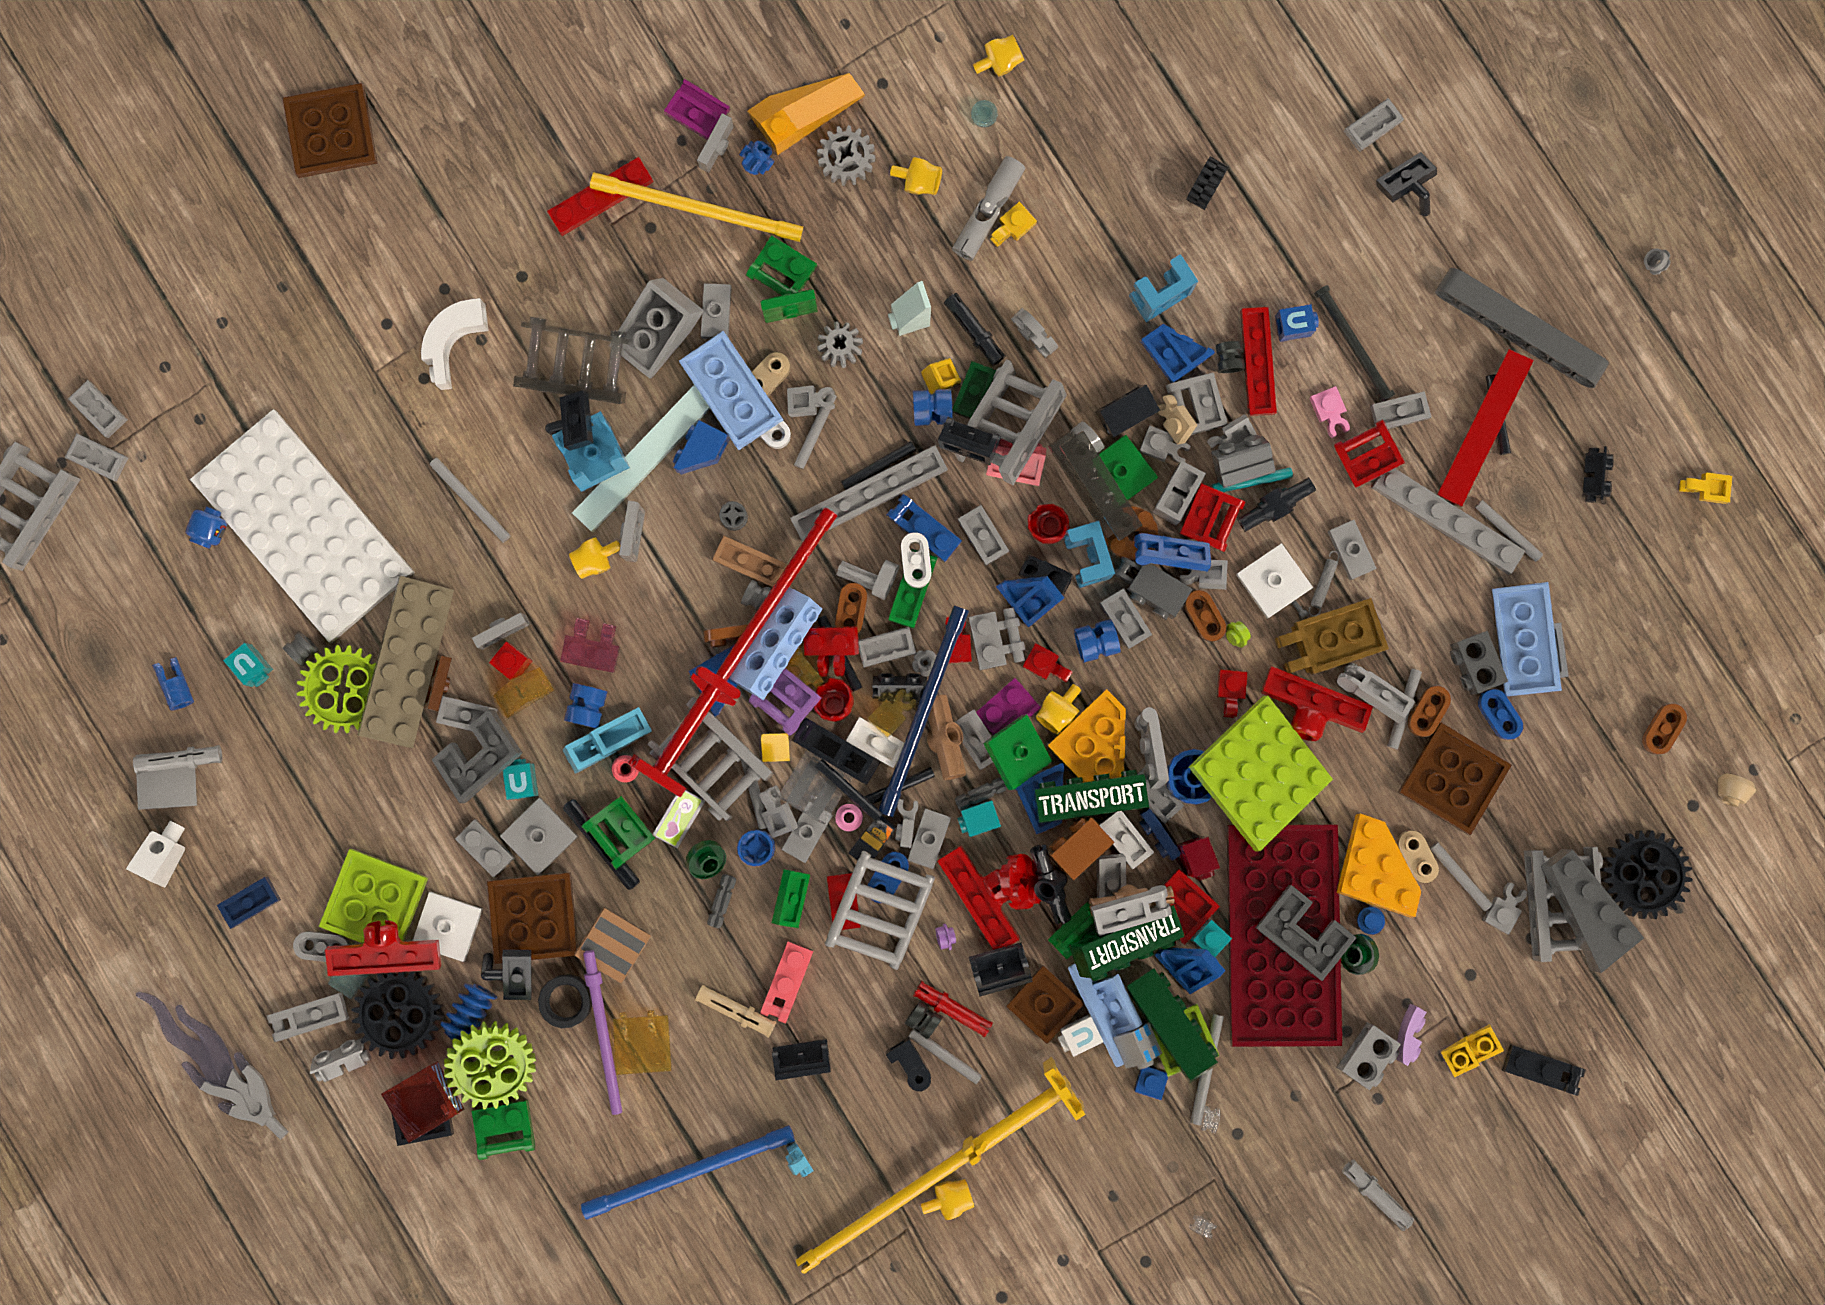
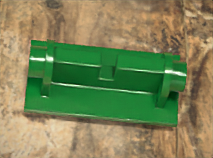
(1073, 931)

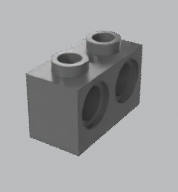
(1485, 659)

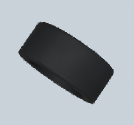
(544, 1001)

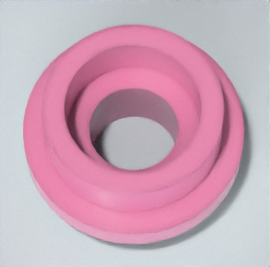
(858, 817)

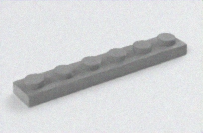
(874, 490)
(1449, 520)

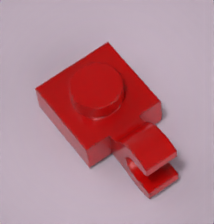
(1043, 663)
(1232, 688)

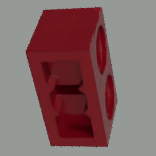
(1198, 858)

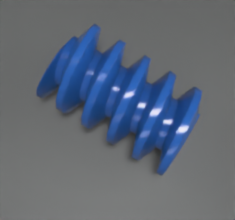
(468, 1011)

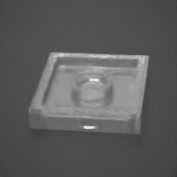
(811, 790)

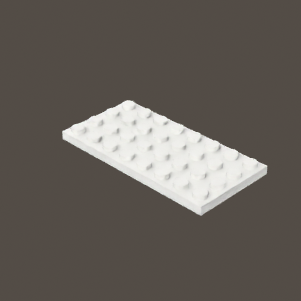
(302, 526)

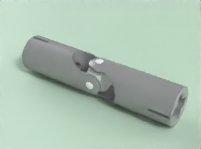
(996, 195)

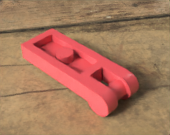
(787, 981)

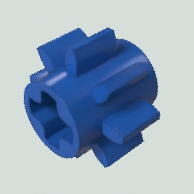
(756, 157)

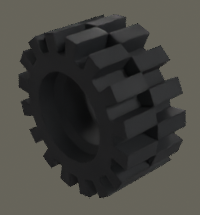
(1207, 183)

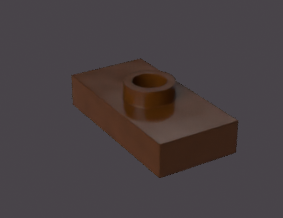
(439, 683)

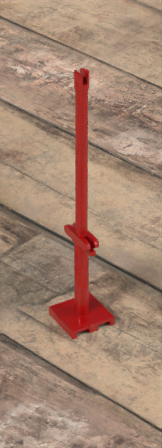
(715, 686)

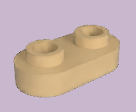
(769, 377)
(1418, 856)

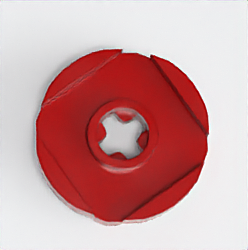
(1018, 881)

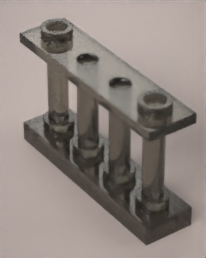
(557, 382)
(1095, 485)

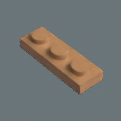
(749, 562)

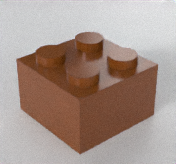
(1079, 847)

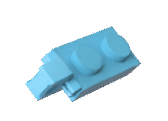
(797, 1161)

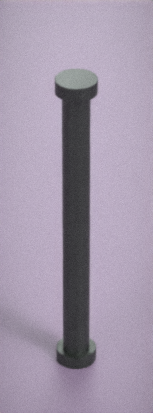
(1354, 343)

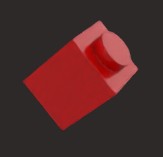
(510, 661)

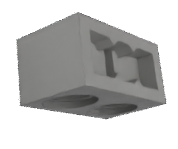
(1178, 493)
(1362, 1051)

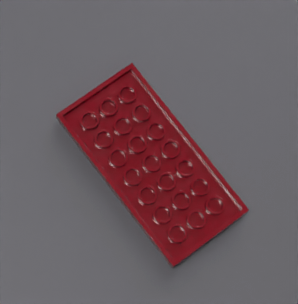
(1269, 991)

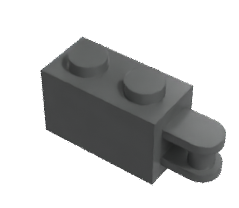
(1154, 588)

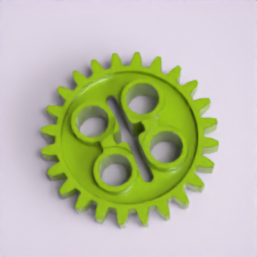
(316, 685)
(500, 1084)

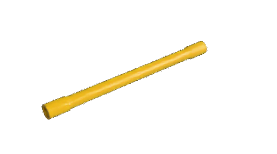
(615, 186)

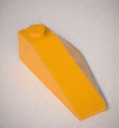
(799, 111)

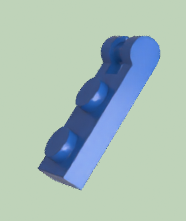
(939, 538)
(1172, 552)

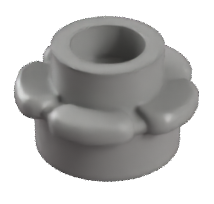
(1653, 257)
(918, 665)

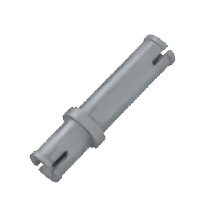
(187, 758)
(1369, 1187)

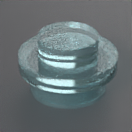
(984, 113)

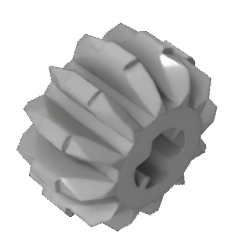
(840, 334)

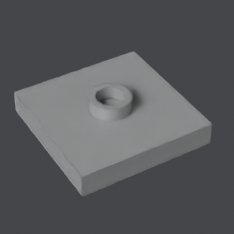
(631, 532)
(539, 836)

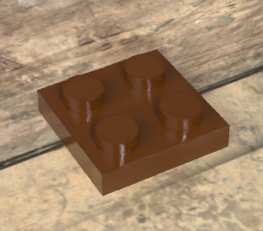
(1045, 1004)

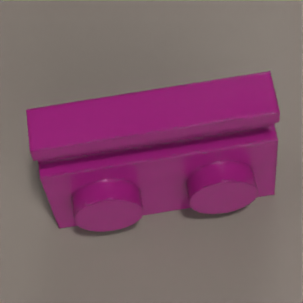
(696, 109)
(1007, 707)

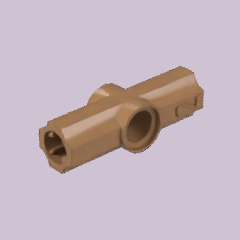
(945, 739)

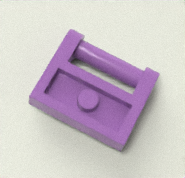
(794, 695)

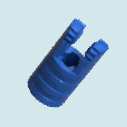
(174, 689)

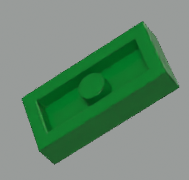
(790, 898)

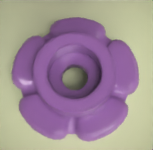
(945, 937)

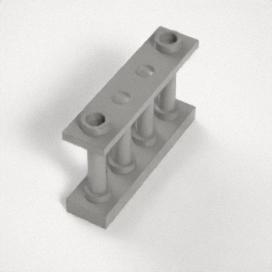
(1036, 420)
(46, 507)
(736, 752)
(1538, 892)

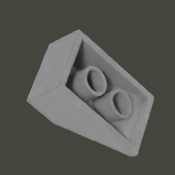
(658, 325)

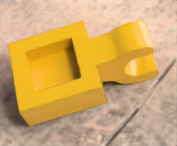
(1014, 223)
(1711, 487)

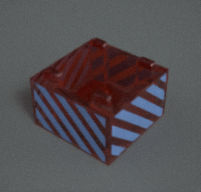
(422, 1102)

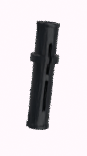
(981, 338)

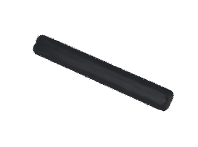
(579, 817)

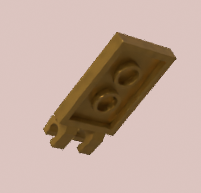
(1335, 638)

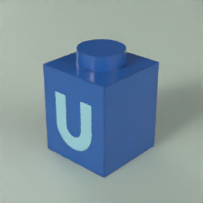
(1296, 322)

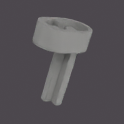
(879, 584)

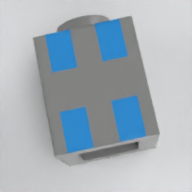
(1138, 1047)

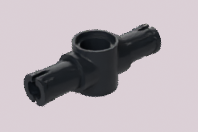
(1276, 504)
(1050, 884)

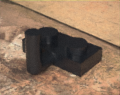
(1408, 178)
(574, 421)
(515, 973)

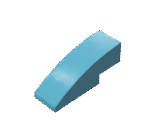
(606, 740)

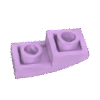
(1411, 1023)

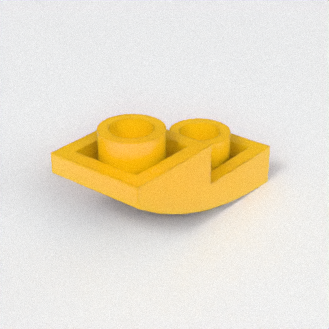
(1472, 1050)

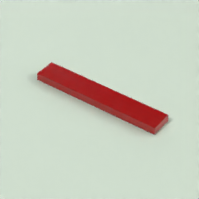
(1485, 428)

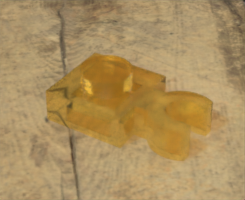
(889, 716)

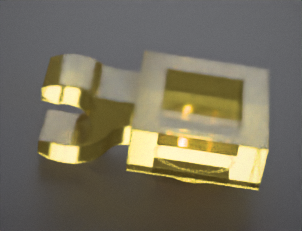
(807, 673)

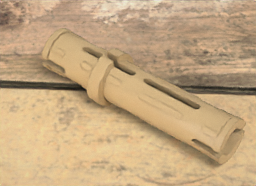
(736, 1011)

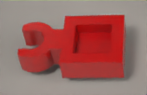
(962, 648)

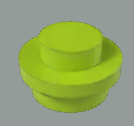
(1237, 634)

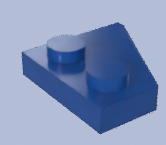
(1174, 352)

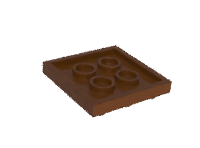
(330, 130)
(1454, 778)
(533, 916)

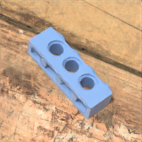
(776, 643)

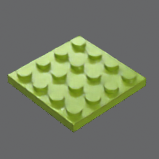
(1261, 773)

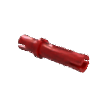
(953, 1009)

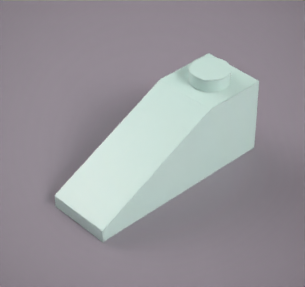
(911, 310)

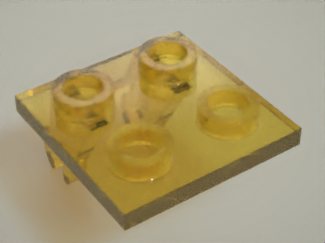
(642, 1044)

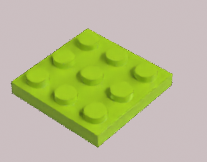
(369, 893)

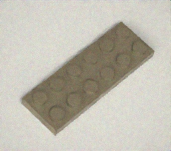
(405, 662)

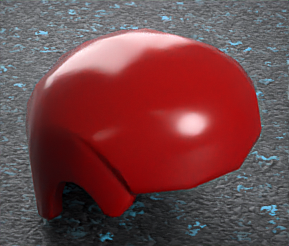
(1048, 523)
(835, 700)

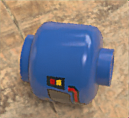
(206, 527)

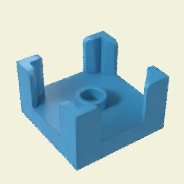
(1180, 285)
(595, 461)
(1096, 550)

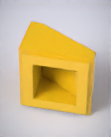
(940, 375)
(775, 747)

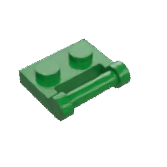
(785, 262)
(625, 826)
(499, 1121)

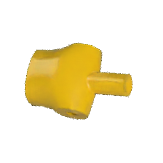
(1001, 56)
(920, 177)
(592, 557)
(1058, 710)
(951, 1198)

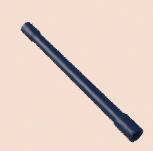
(953, 630)

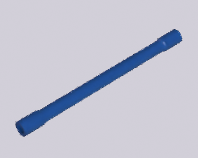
(607, 1202)

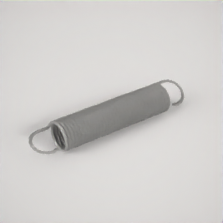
(1324, 583)

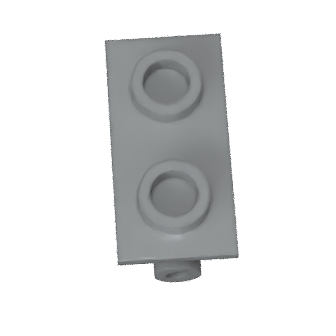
(328, 1064)

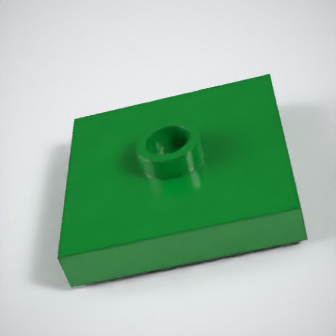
(789, 306)
(1127, 467)
(1017, 752)

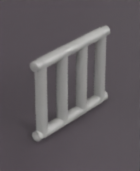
(855, 887)

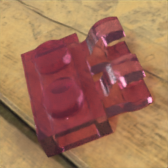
(590, 653)

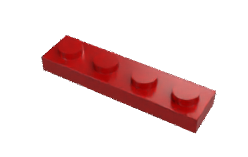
(592, 202)
(1258, 361)

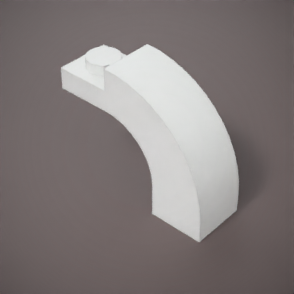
(445, 330)

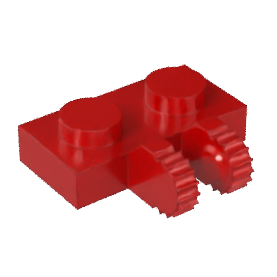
(831, 641)

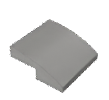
(166, 788)

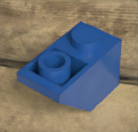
(702, 450)

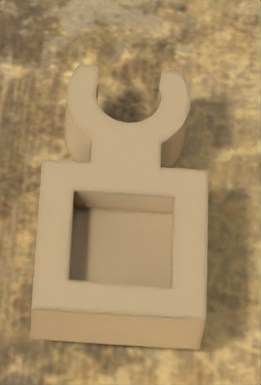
(1179, 421)

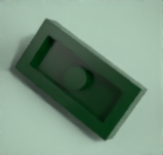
(973, 389)

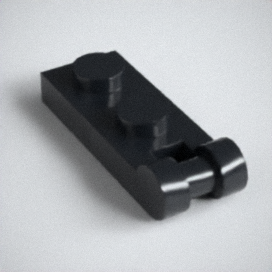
(1542, 1069)

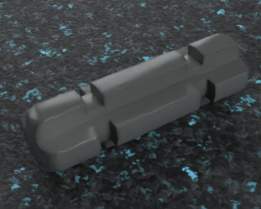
(980, 793)
(721, 901)

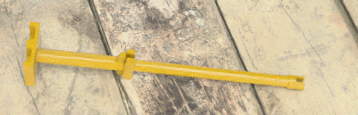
(970, 1151)

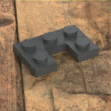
(498, 752)
(1315, 955)

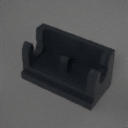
(1127, 410)
(968, 441)
(1000, 969)
(801, 1059)

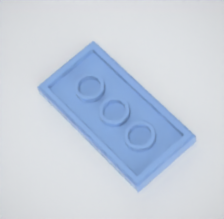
(731, 390)
(1527, 639)

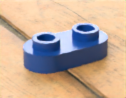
(1500, 713)
(889, 882)

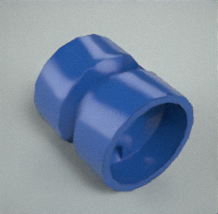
(932, 406)
(1097, 640)
(585, 705)
(756, 848)

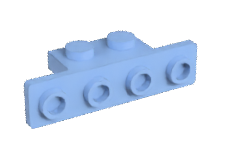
(1108, 1007)

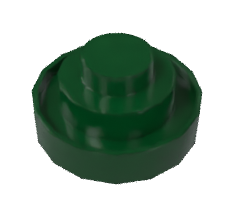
(705, 859)
(1361, 955)

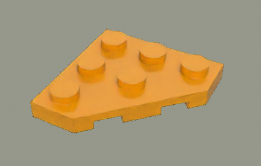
(1094, 740)
(1377, 870)

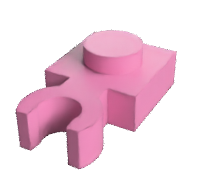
(1328, 407)

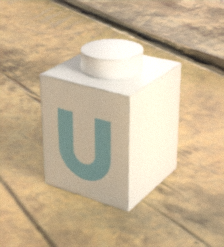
(1080, 1036)

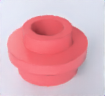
(616, 769)

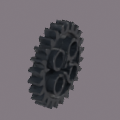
(1663, 858)
(378, 1030)

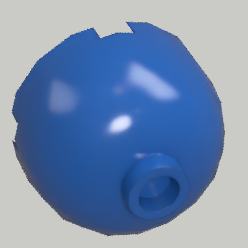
(1183, 782)

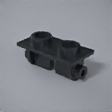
(1599, 464)
(887, 685)

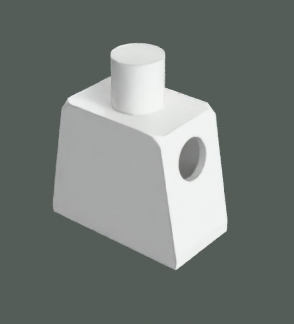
(154, 863)

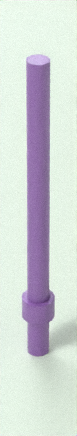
(593, 980)

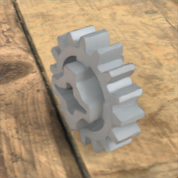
(838, 149)

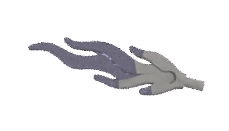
(220, 1075)

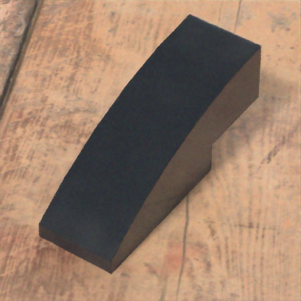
(836, 751)

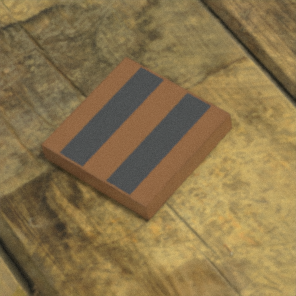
(614, 944)

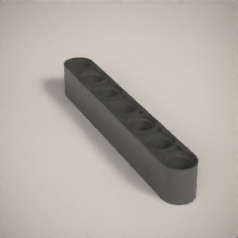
(1522, 328)

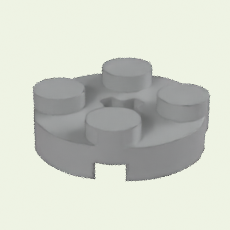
(1033, 331)

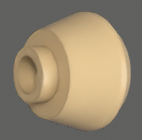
(1735, 789)

